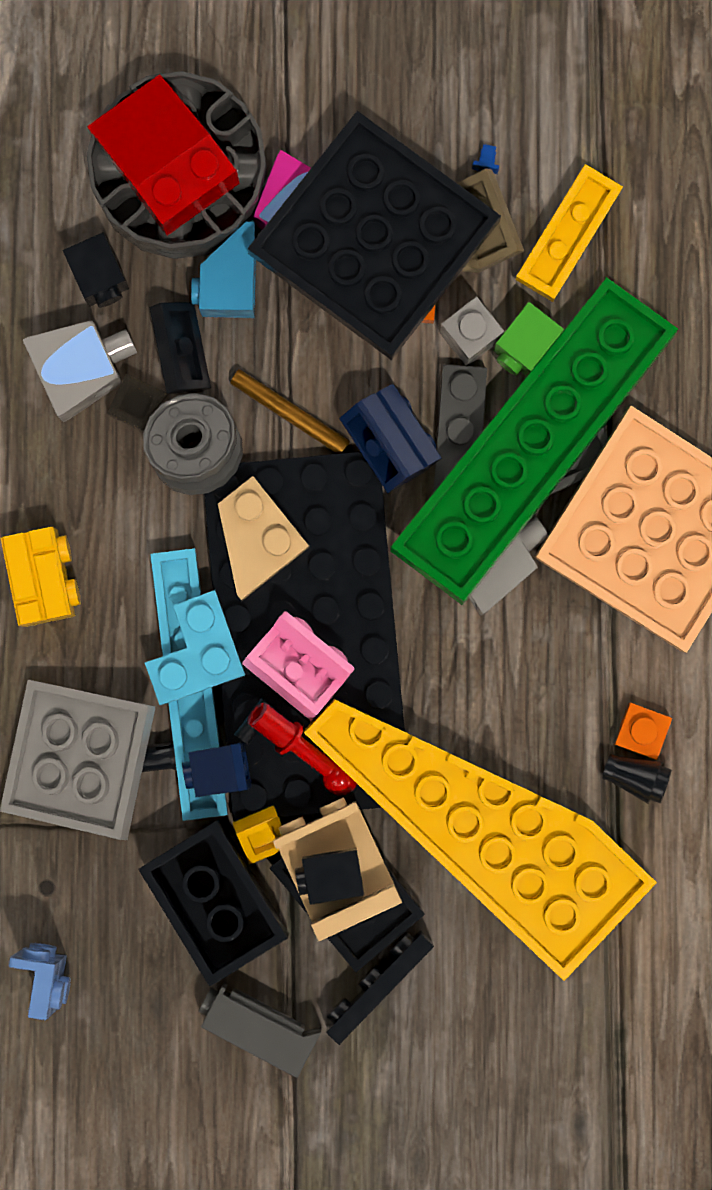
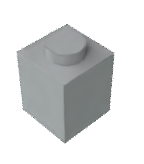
(471, 331)

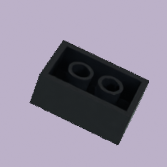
(214, 902)

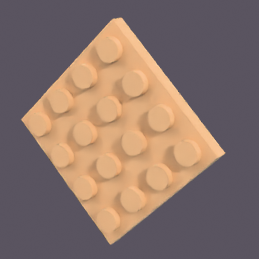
(642, 530)

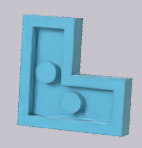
(209, 654)

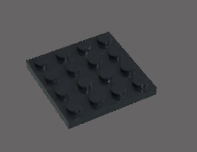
(374, 235)

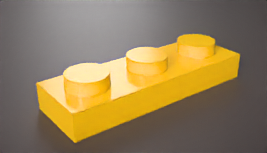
(569, 233)

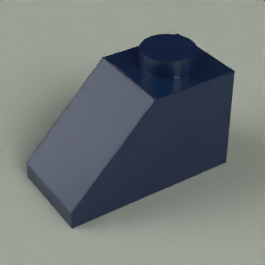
(217, 770)

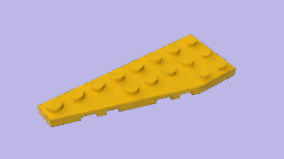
(518, 853)

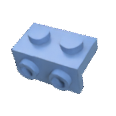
(49, 984)

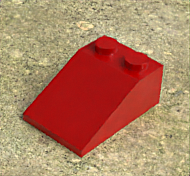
(164, 154)

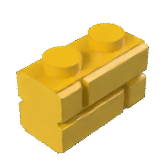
(39, 576)

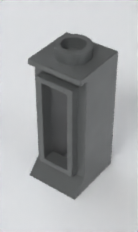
(258, 1029)

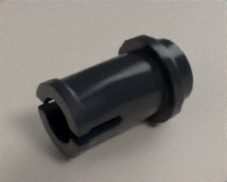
(159, 757)

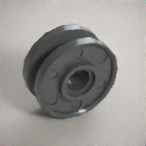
(181, 422)

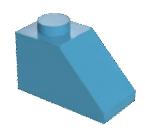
(228, 278)

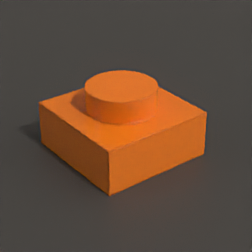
(642, 731)

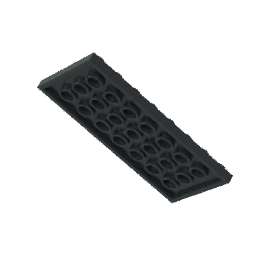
(333, 586)

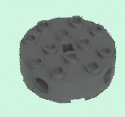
(238, 138)

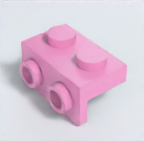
(299, 665)

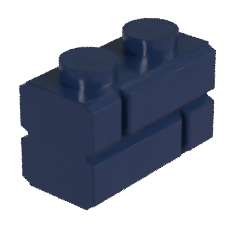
(390, 437)

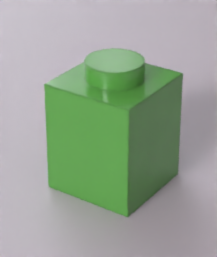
(526, 340)

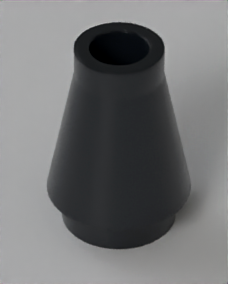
(638, 777)

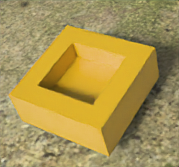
(257, 834)

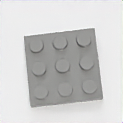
(77, 759)

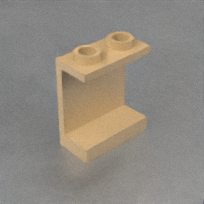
(339, 829)

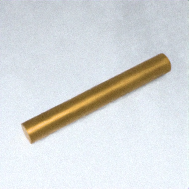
(289, 412)

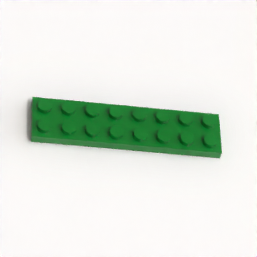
(533, 441)

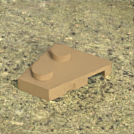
(257, 537)

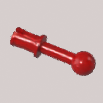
(288, 738)

